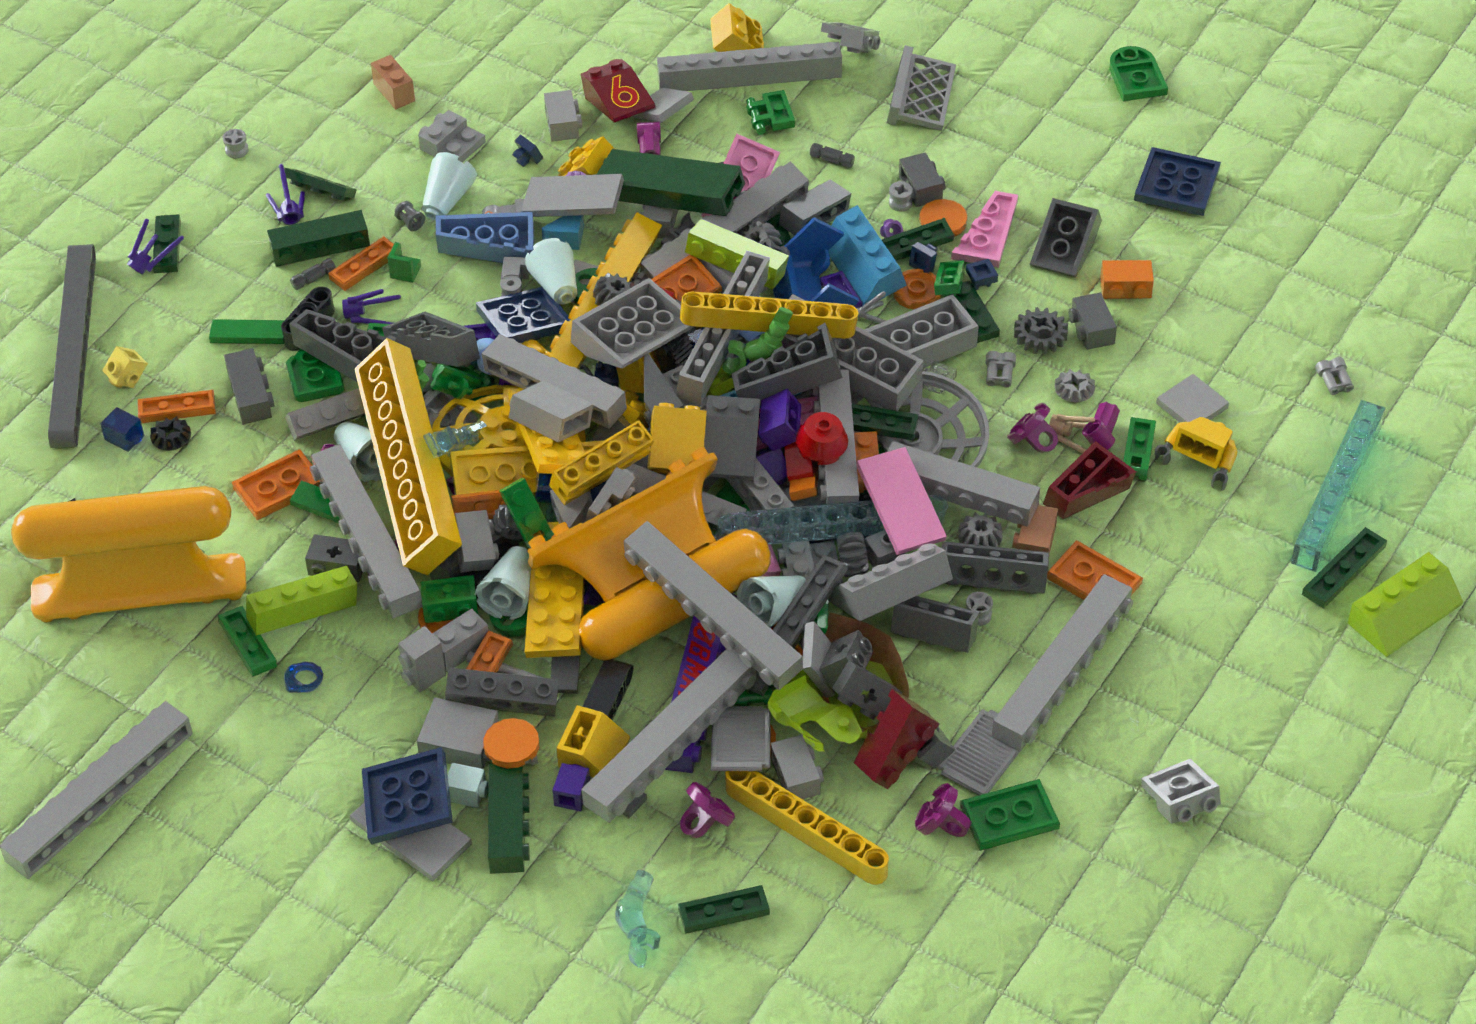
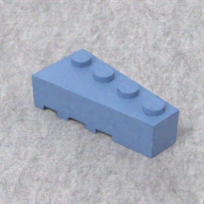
(486, 235)

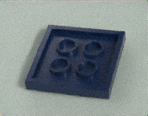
(1177, 181)
(523, 315)
(406, 795)

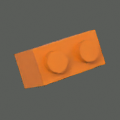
(1126, 279)

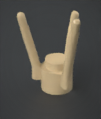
(1063, 426)

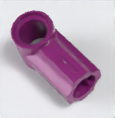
(649, 137)
(1103, 426)

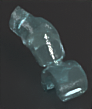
(453, 439)
(631, 921)

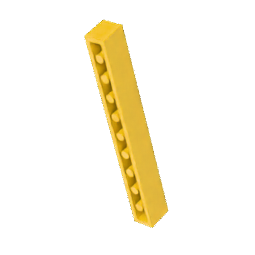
(625, 260)

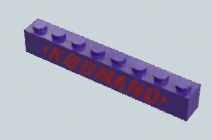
(699, 653)

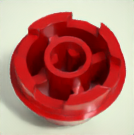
(822, 438)

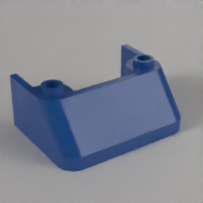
(809, 259)

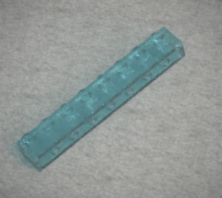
(1338, 486)

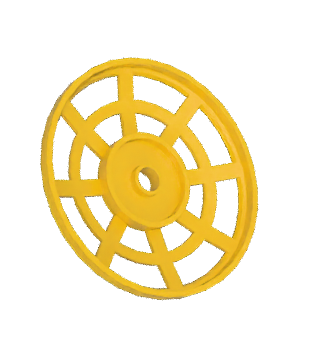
(496, 420)

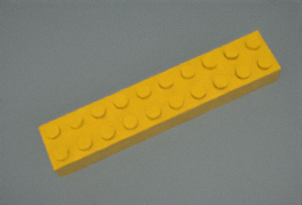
(408, 470)

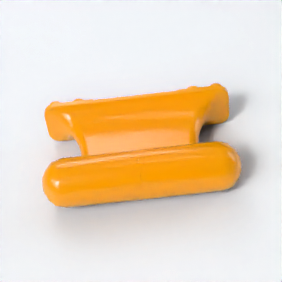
(129, 552)
(633, 604)

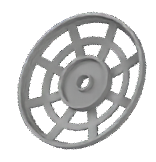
(929, 430)

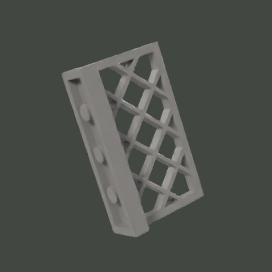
(902, 90)

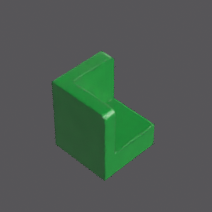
(402, 267)

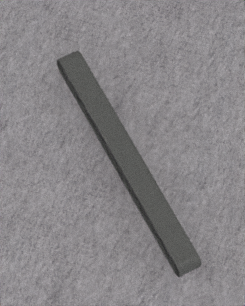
(72, 347)

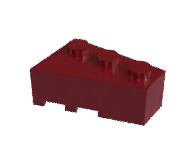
(1089, 481)
(896, 740)

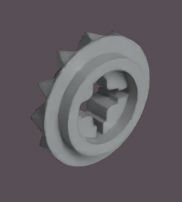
(1069, 392)

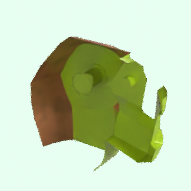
(804, 702)

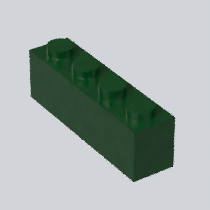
(318, 238)
(506, 819)

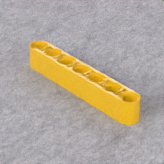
(757, 313)
(818, 827)

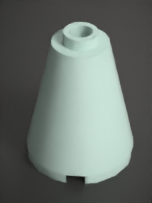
(446, 184)
(554, 269)
(359, 449)
(506, 585)
(769, 595)

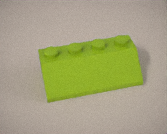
(1405, 604)

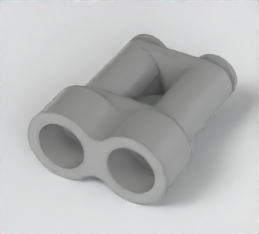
(1000, 361)
(1333, 368)

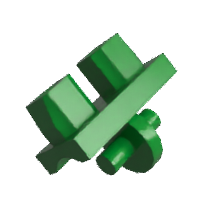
(453, 381)

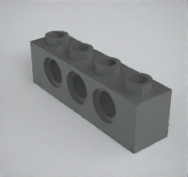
(1007, 562)
(503, 691)

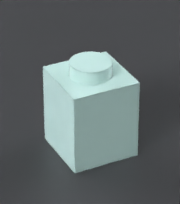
(467, 785)

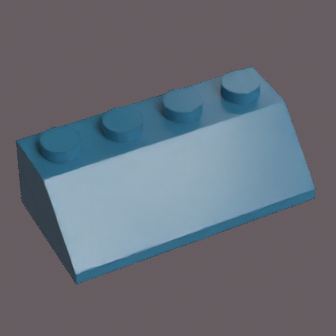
(864, 257)

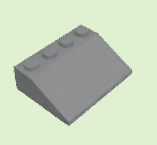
(629, 325)
(893, 582)

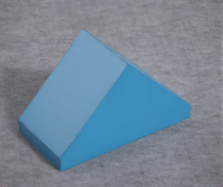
(566, 229)

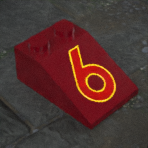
(616, 90)

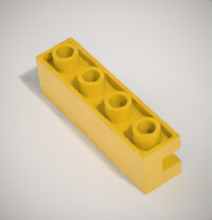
(600, 461)

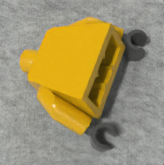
(1204, 442)

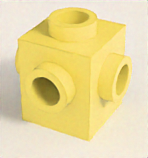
(124, 367)

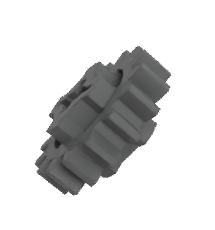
(1040, 330)

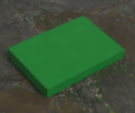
(1010, 814)

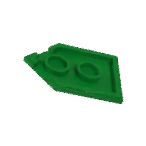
(312, 377)

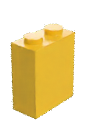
(675, 435)

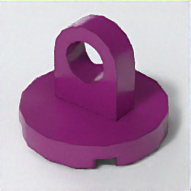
(1030, 428)
(707, 809)
(942, 813)

